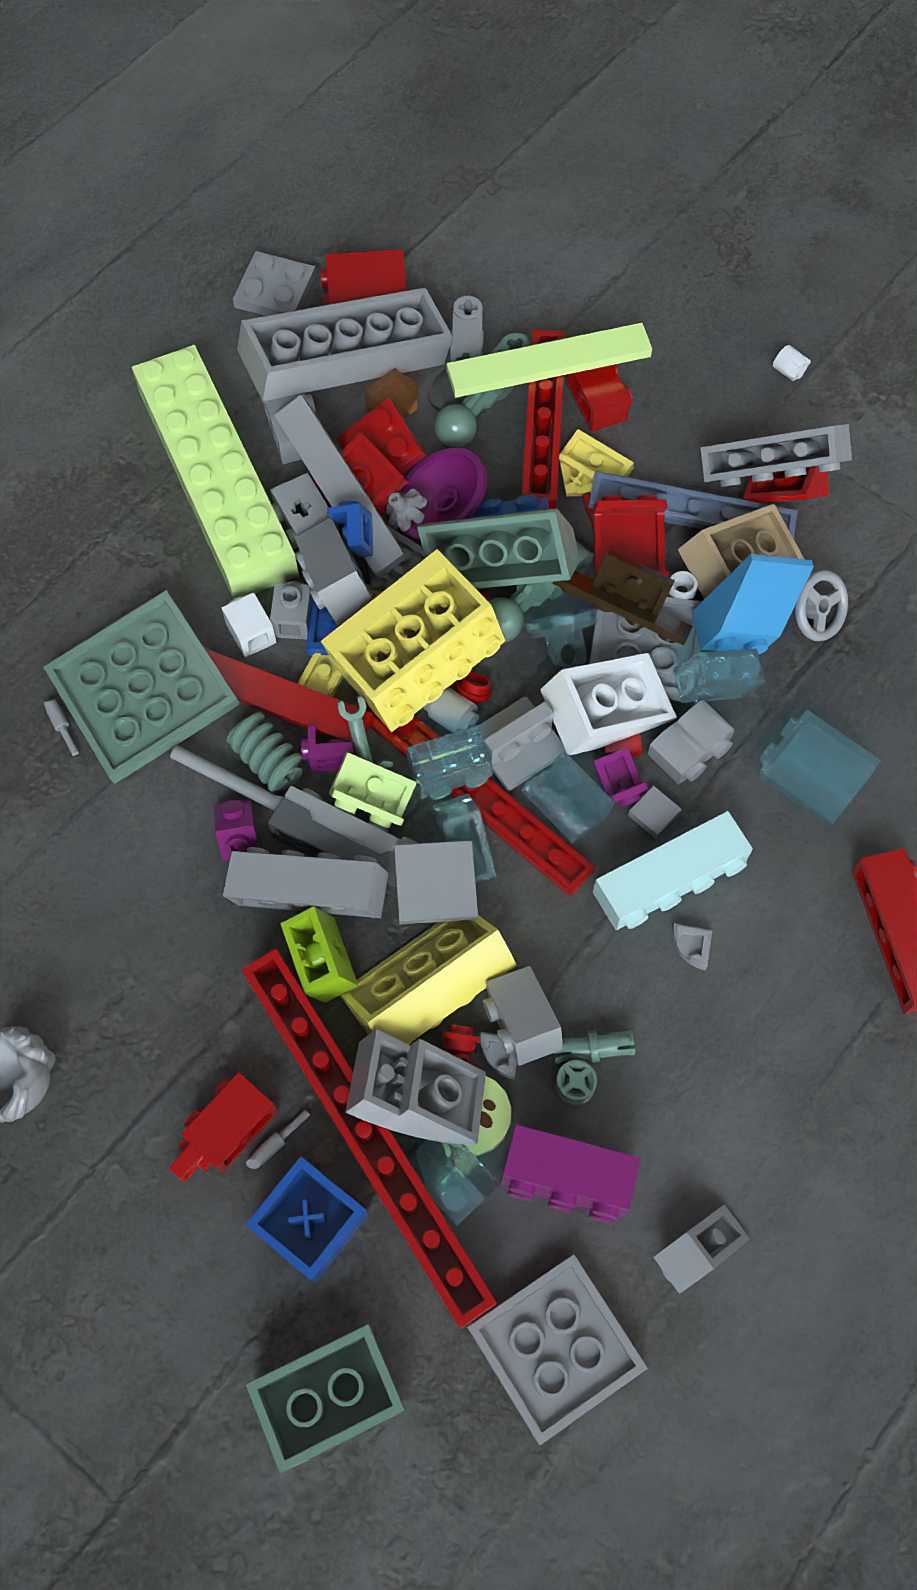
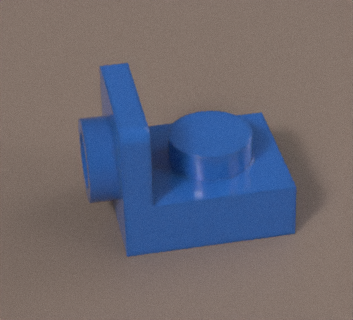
(357, 526)

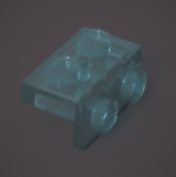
(569, 798)

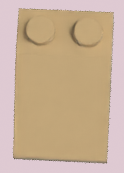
(723, 547)

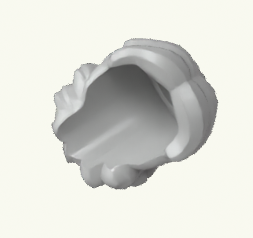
(23, 1072)

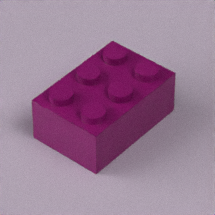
(570, 1174)

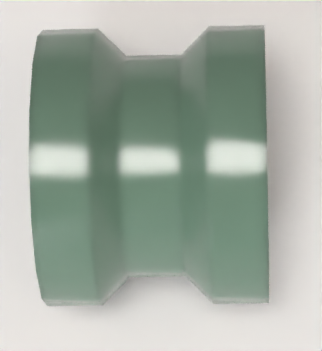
(581, 1077)

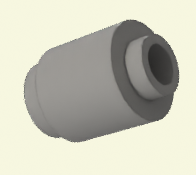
(453, 711)

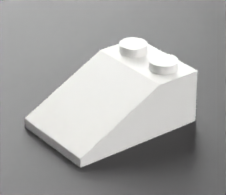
(606, 702)

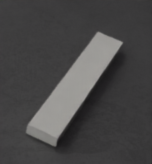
(336, 478)

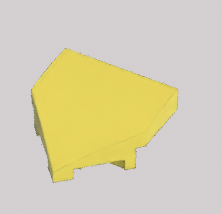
(585, 456)

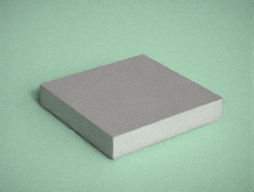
(435, 882)

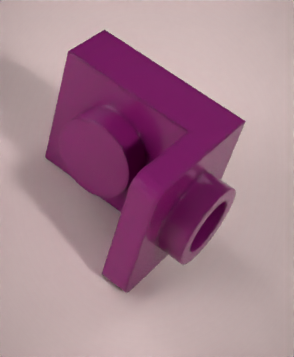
(324, 756)

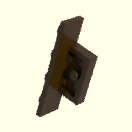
(630, 592)

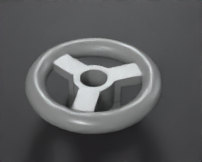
(816, 606)

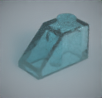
(461, 821)
(455, 1178)

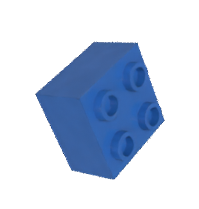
(307, 1220)

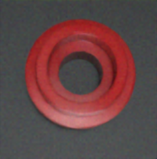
(475, 687)
(460, 1038)

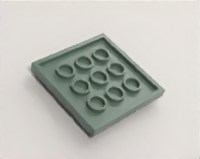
(141, 686)

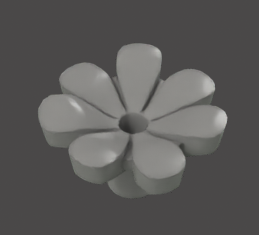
(404, 508)

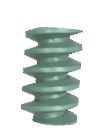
(266, 753)

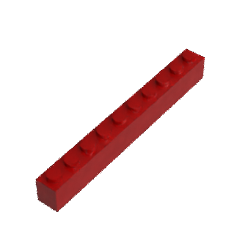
(371, 1145)

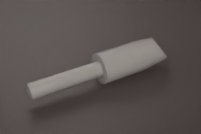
(60, 723)
(274, 1143)

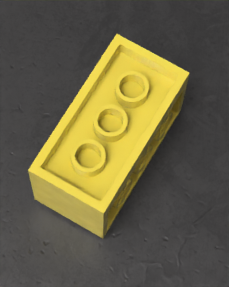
(415, 640)

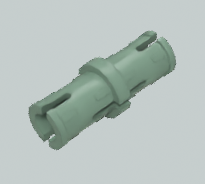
(596, 1046)

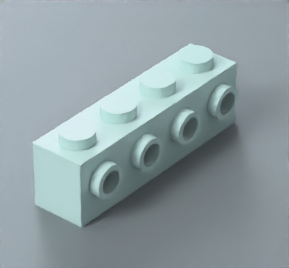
(671, 871)

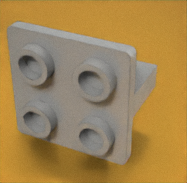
(521, 741)

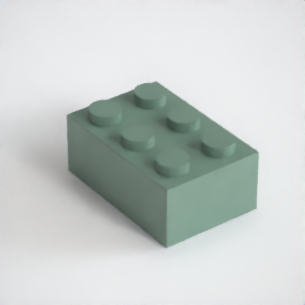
(325, 1398)

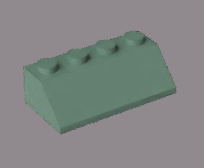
(506, 547)

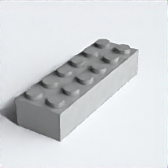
(343, 343)

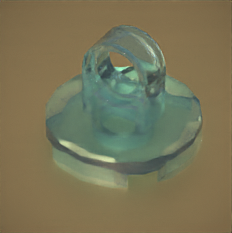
(563, 630)

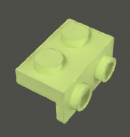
(371, 789)

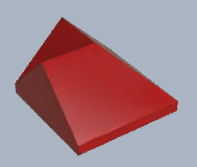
(782, 488)

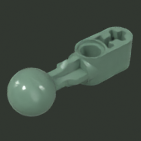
(457, 423)
(511, 610)

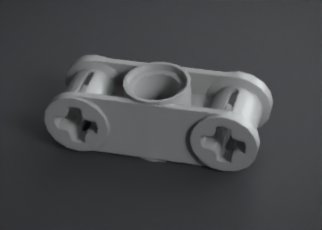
(467, 329)

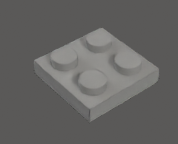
(274, 285)

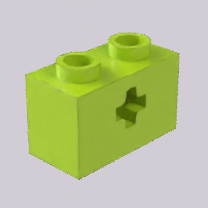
(319, 954)

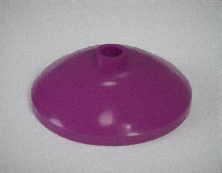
(451, 483)

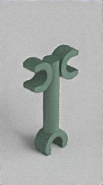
(358, 731)

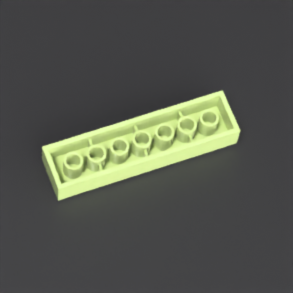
(215, 473)

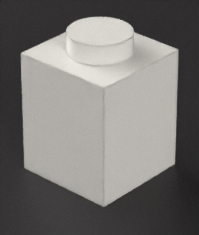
(249, 624)

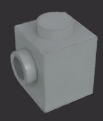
(291, 610)

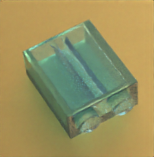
(817, 767)

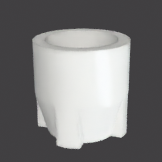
(791, 363)
(684, 585)

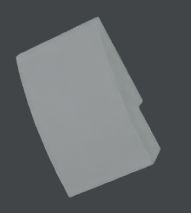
(416, 1090)

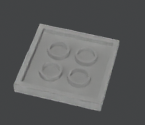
(618, 639)
(557, 1349)

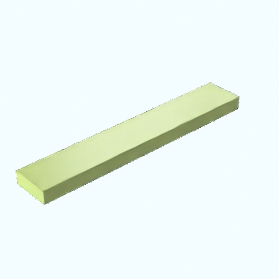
(548, 360)

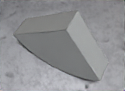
(692, 944)
(496, 1057)

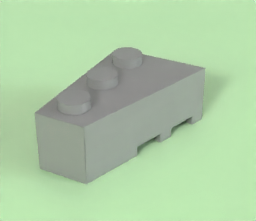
(332, 571)

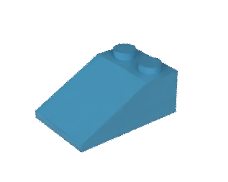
(751, 604)

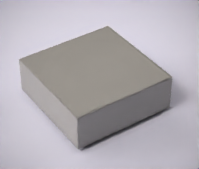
(654, 812)

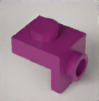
(619, 777)
(235, 827)

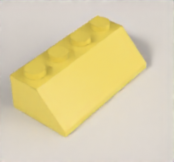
(429, 978)

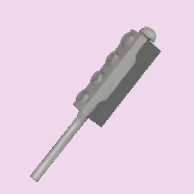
(307, 821)

